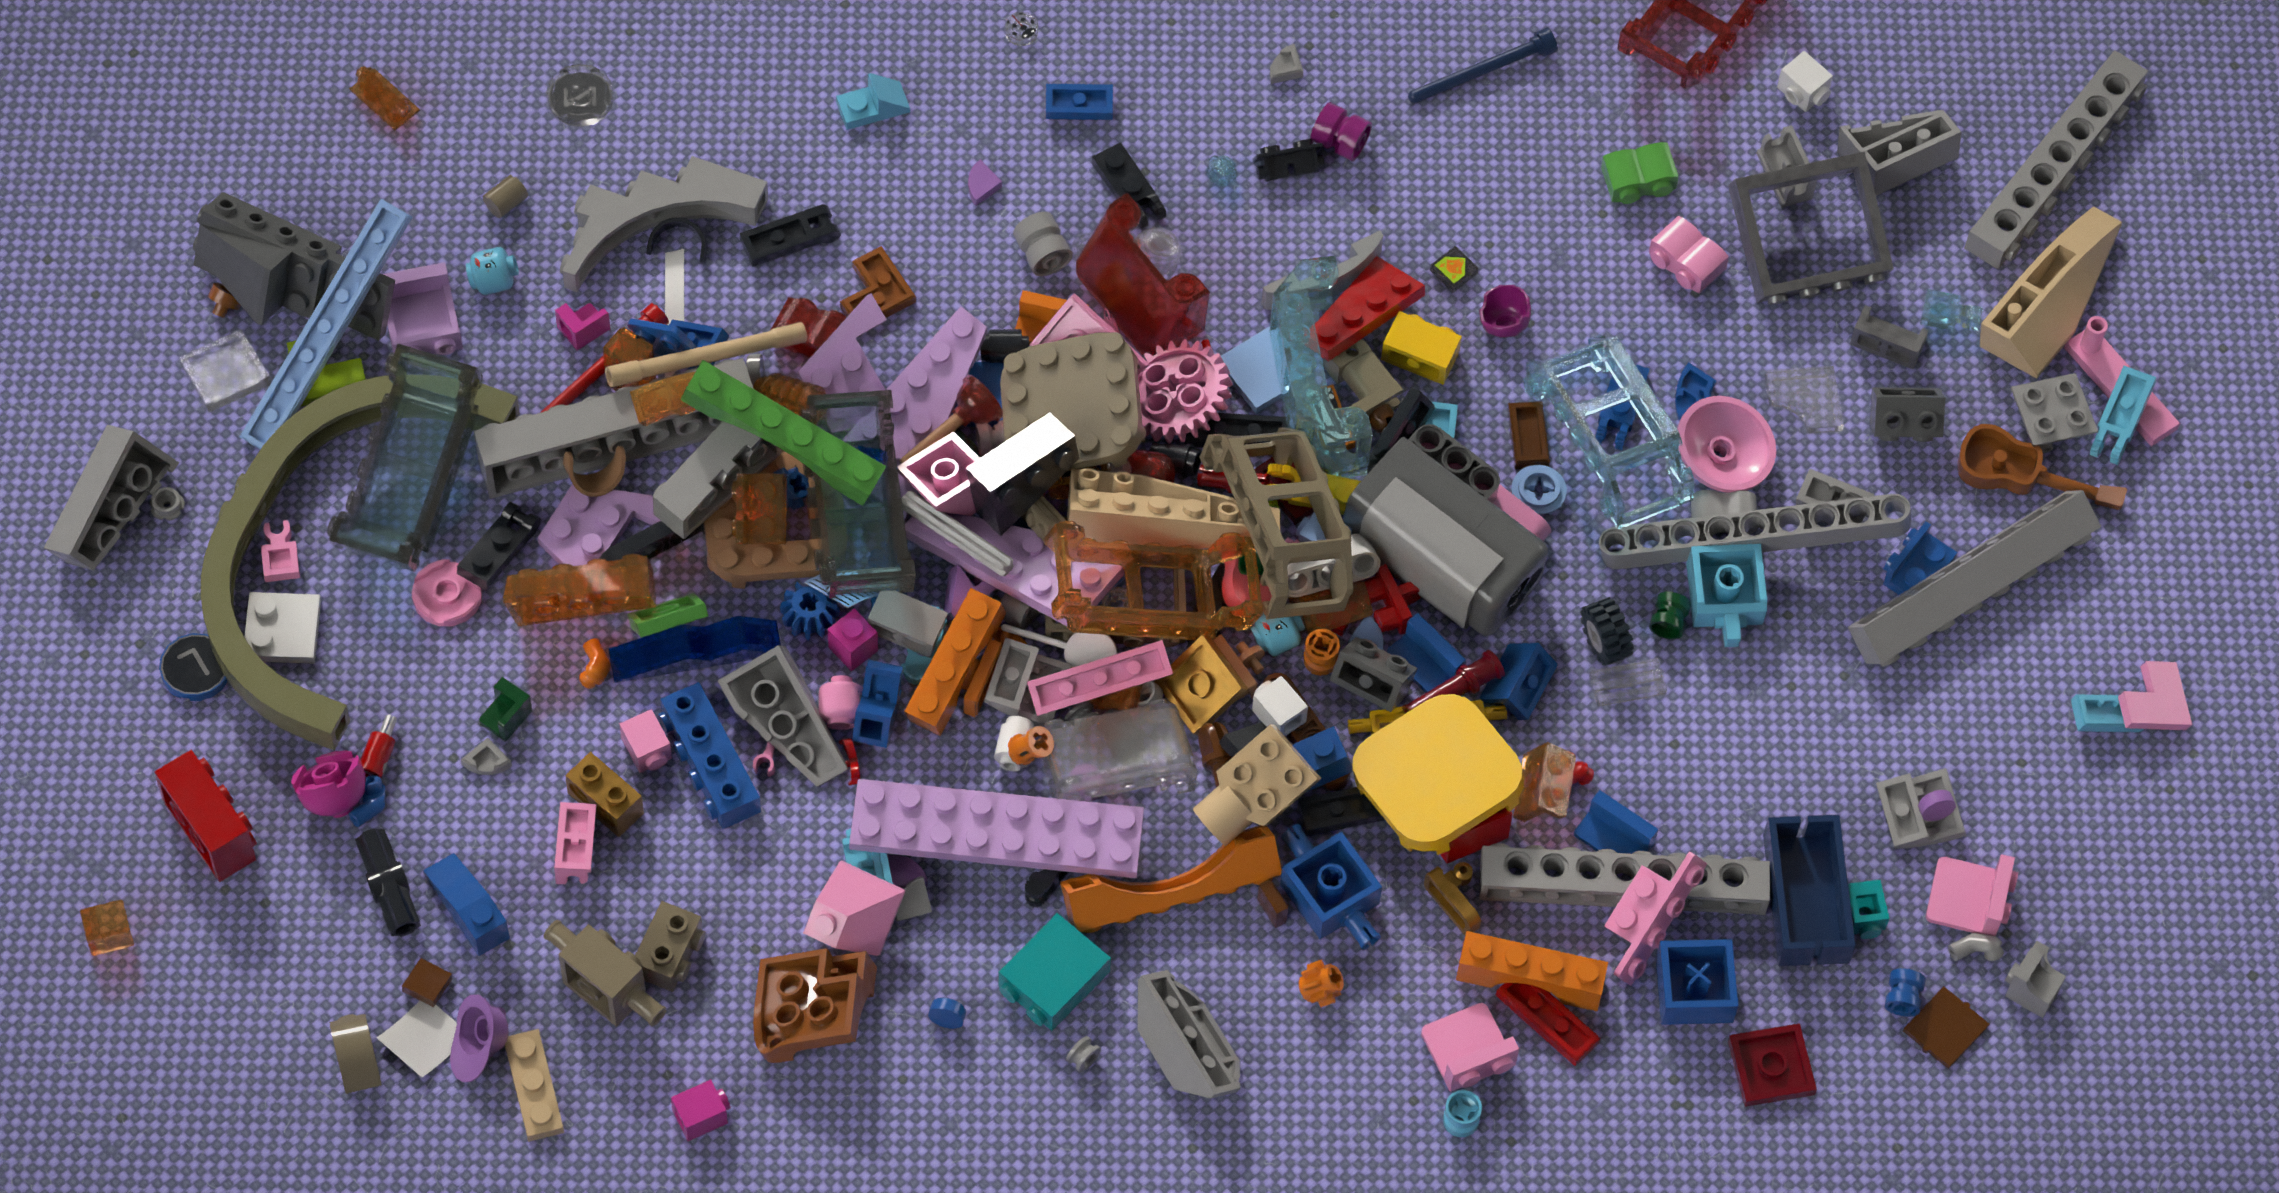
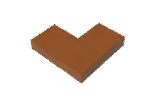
(882, 281)

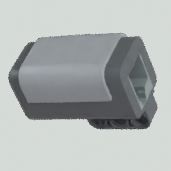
(1446, 531)

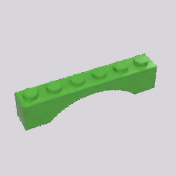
(826, 455)

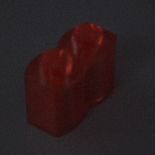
(817, 322)

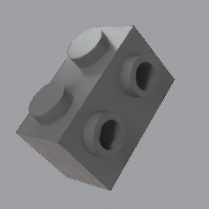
(1907, 413)
(1373, 673)

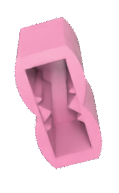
(1688, 255)

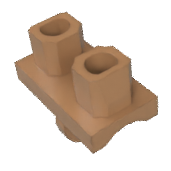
(1248, 659)

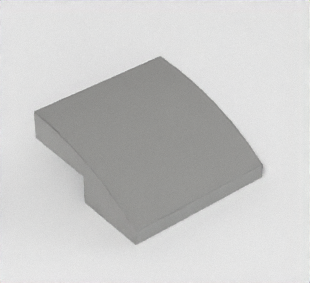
(1013, 670)
(1900, 804)

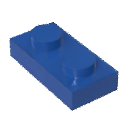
(1079, 101)

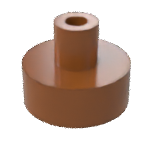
(223, 299)

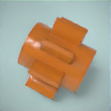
(1321, 983)

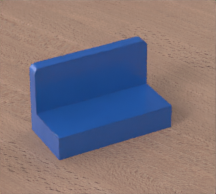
(1428, 652)
(1525, 679)
(1614, 827)

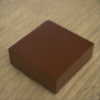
(1272, 903)
(427, 982)

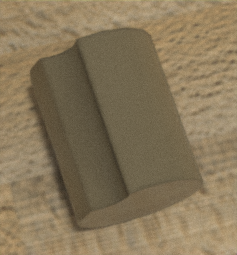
(505, 196)

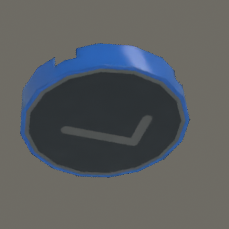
(191, 668)

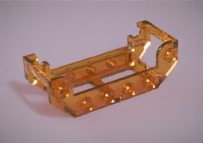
(1070, 545)

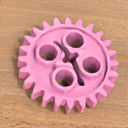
(1179, 390)

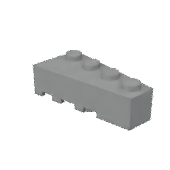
(107, 496)

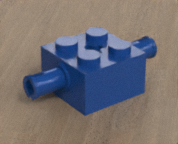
(1331, 886)

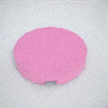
(445, 596)

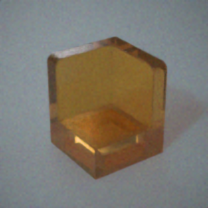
(106, 927)

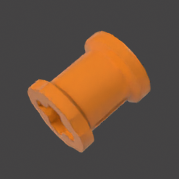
(1035, 748)

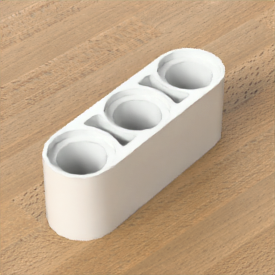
(1314, 576)

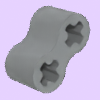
(1715, 503)

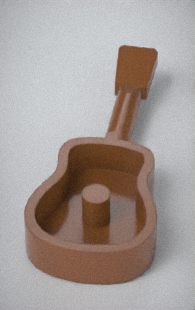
(1999, 461)

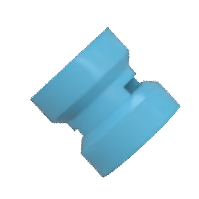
(1461, 1105)

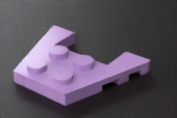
(840, 361)
(590, 525)

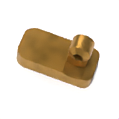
(1445, 891)

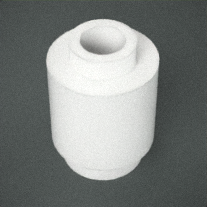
(1013, 726)

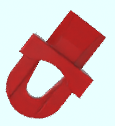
(1395, 599)

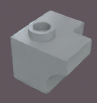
(2034, 981)

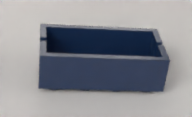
(1809, 890)

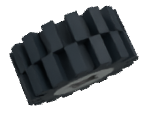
(1607, 631)

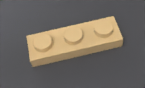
(533, 1085)

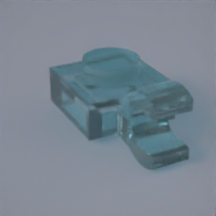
(1944, 310)

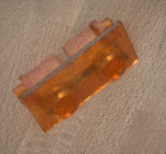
(383, 97)

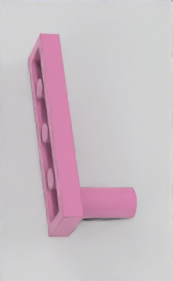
(2104, 367)
(1099, 678)

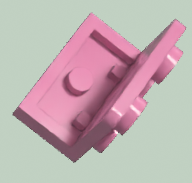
(1971, 895)
(1469, 1047)

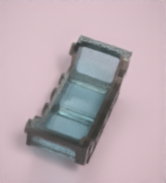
(410, 458)
(859, 544)

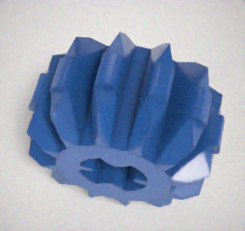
(796, 612)

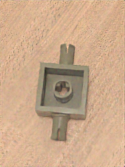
(603, 974)

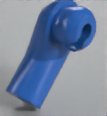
(372, 802)

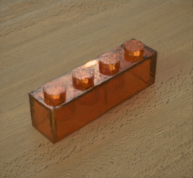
(580, 590)

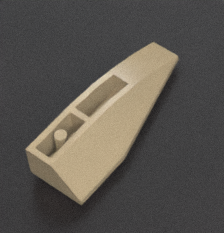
(2051, 295)
(1150, 510)

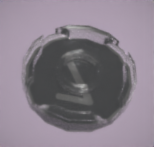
(580, 95)

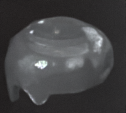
(1161, 248)

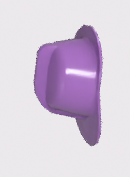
(478, 1035)

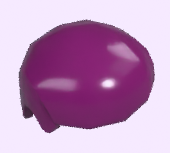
(1505, 311)

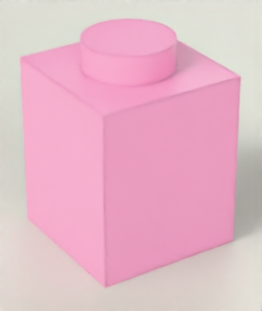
(645, 741)

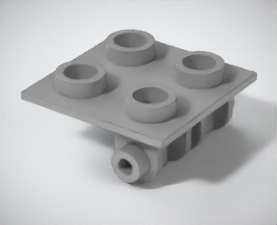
(2054, 410)

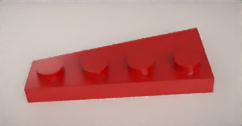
(1366, 305)

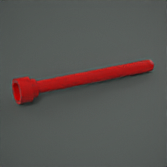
(651, 313)

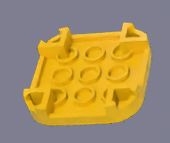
(1438, 772)

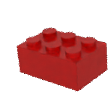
(206, 814)

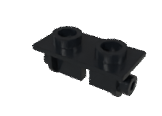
(1302, 156)

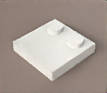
(283, 626)

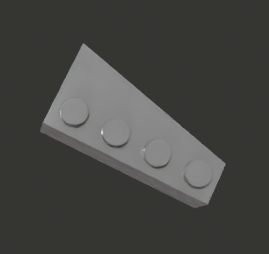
(707, 477)

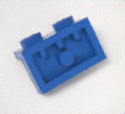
(1917, 561)

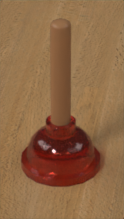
(974, 405)

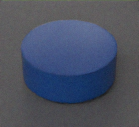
(947, 1013)

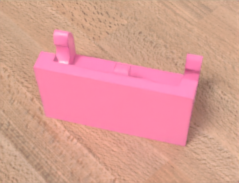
(574, 841)

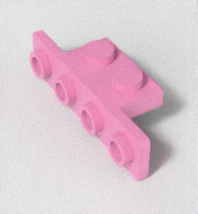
(1648, 911)

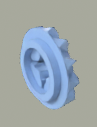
(1551, 483)

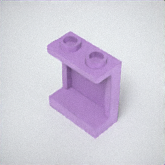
(423, 311)

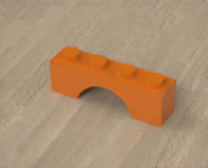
(942, 681)
(1495, 961)

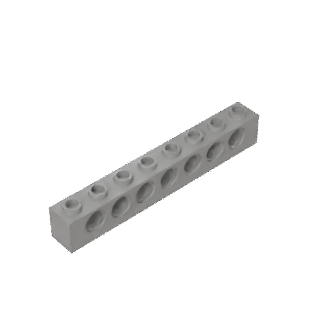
(2115, 75)
(1606, 890)

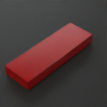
(1550, 1020)

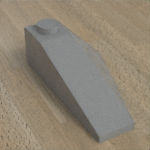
(782, 709)

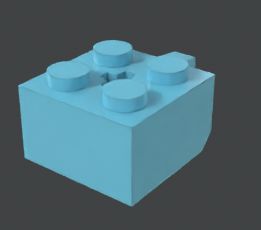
(1729, 606)

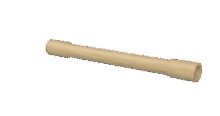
(637, 370)

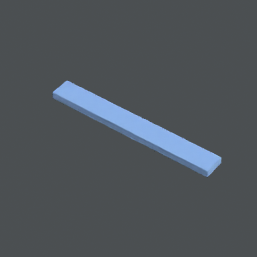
(327, 322)

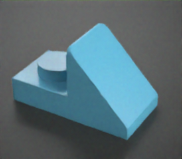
(877, 102)

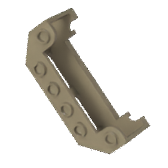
(1288, 445)

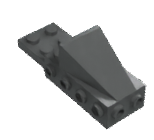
(278, 264)

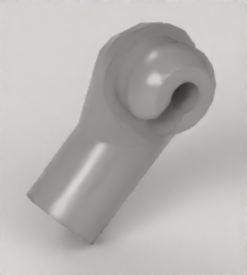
(1977, 943)

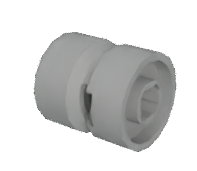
(1042, 243)

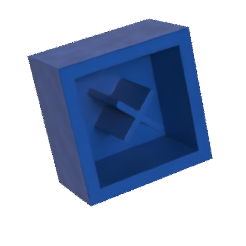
(1696, 982)

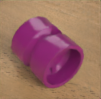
(1340, 131)

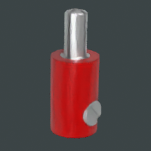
(379, 749)

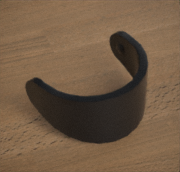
(677, 222)

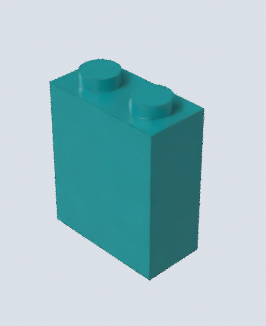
(1053, 972)

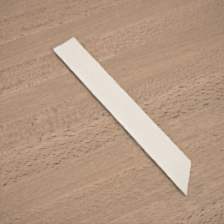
(674, 288)

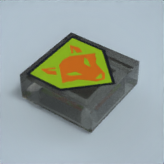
(1454, 269)

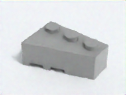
(1903, 147)

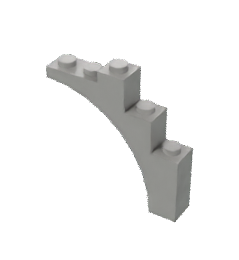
(699, 192)

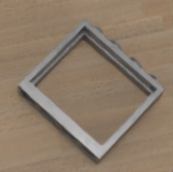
(1810, 286)

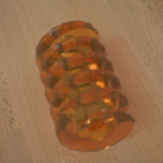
(787, 391)

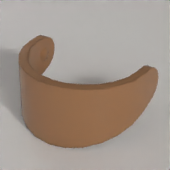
(601, 481)

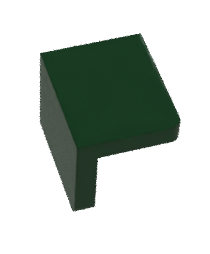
(507, 710)

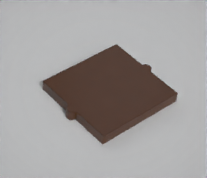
(1946, 1027)

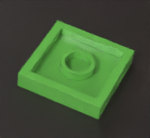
(667, 615)

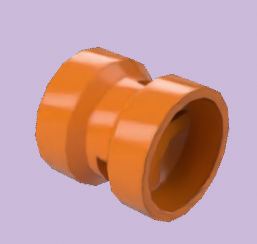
(1318, 659)

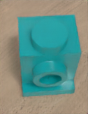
(1870, 899)

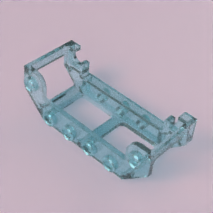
(1610, 356)
(1302, 370)

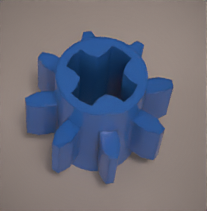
(795, 487)

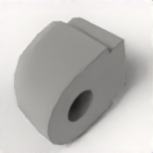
(1017, 612)

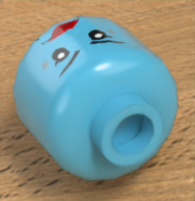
(491, 270)
(1278, 634)

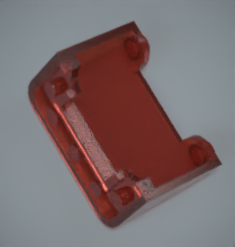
(1134, 290)

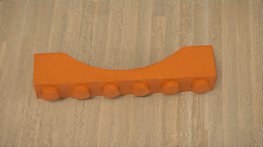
(1098, 900)

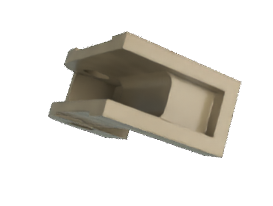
(1365, 377)

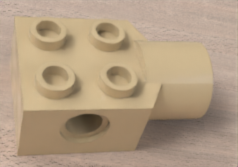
(1256, 786)

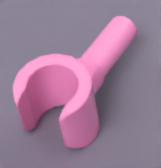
(766, 757)

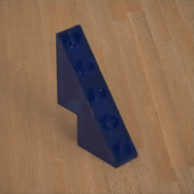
(693, 648)

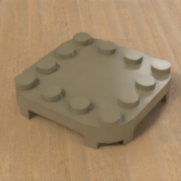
(1086, 386)

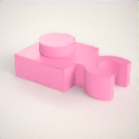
(279, 556)

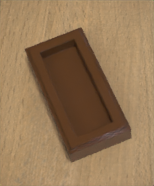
(1528, 434)

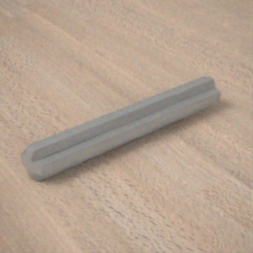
(957, 534)

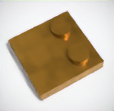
(1202, 684)

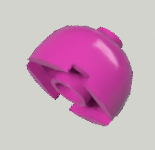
(331, 785)

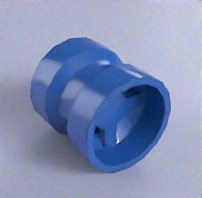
(1905, 991)

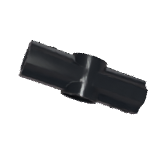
(387, 882)

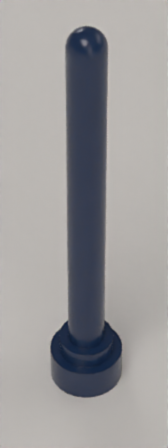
(1541, 43)

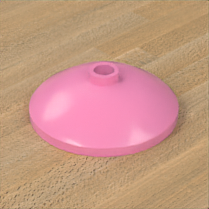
(1733, 431)

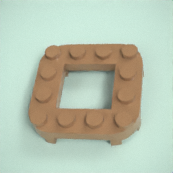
(757, 562)

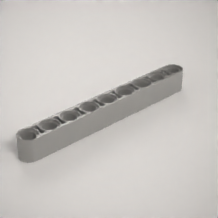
(1769, 520)

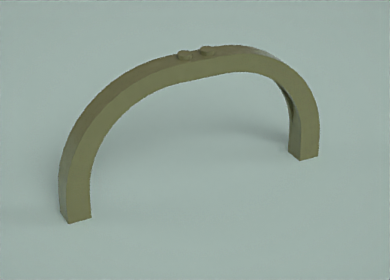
(267, 692)

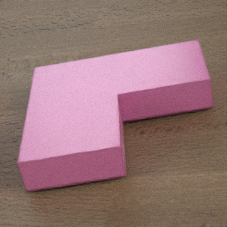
(2162, 704)

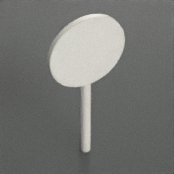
(1079, 648)

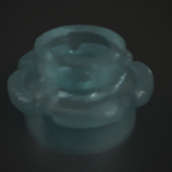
(1221, 170)

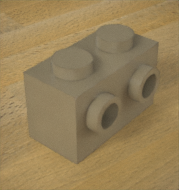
(669, 945)

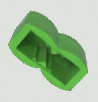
(1640, 172)

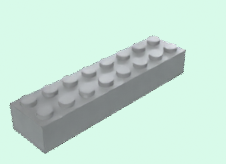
(533, 446)

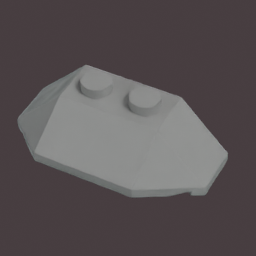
(1185, 1038)

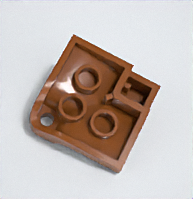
(810, 1001)

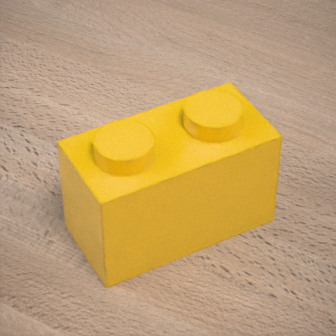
(1421, 347)

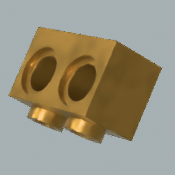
(615, 799)

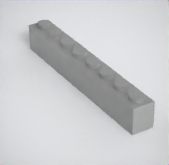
(1974, 577)

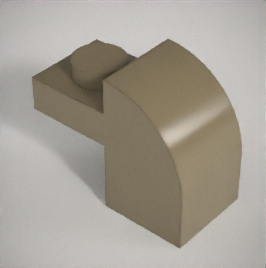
(355, 1053)

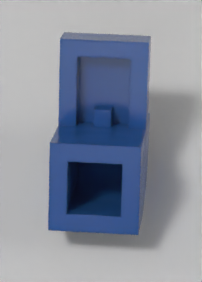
(878, 704)

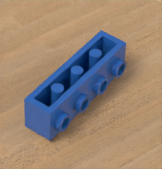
(710, 756)

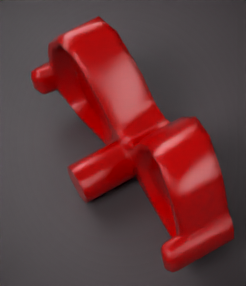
(853, 760)

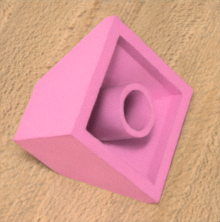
(854, 911)

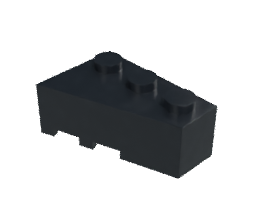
(1021, 471)

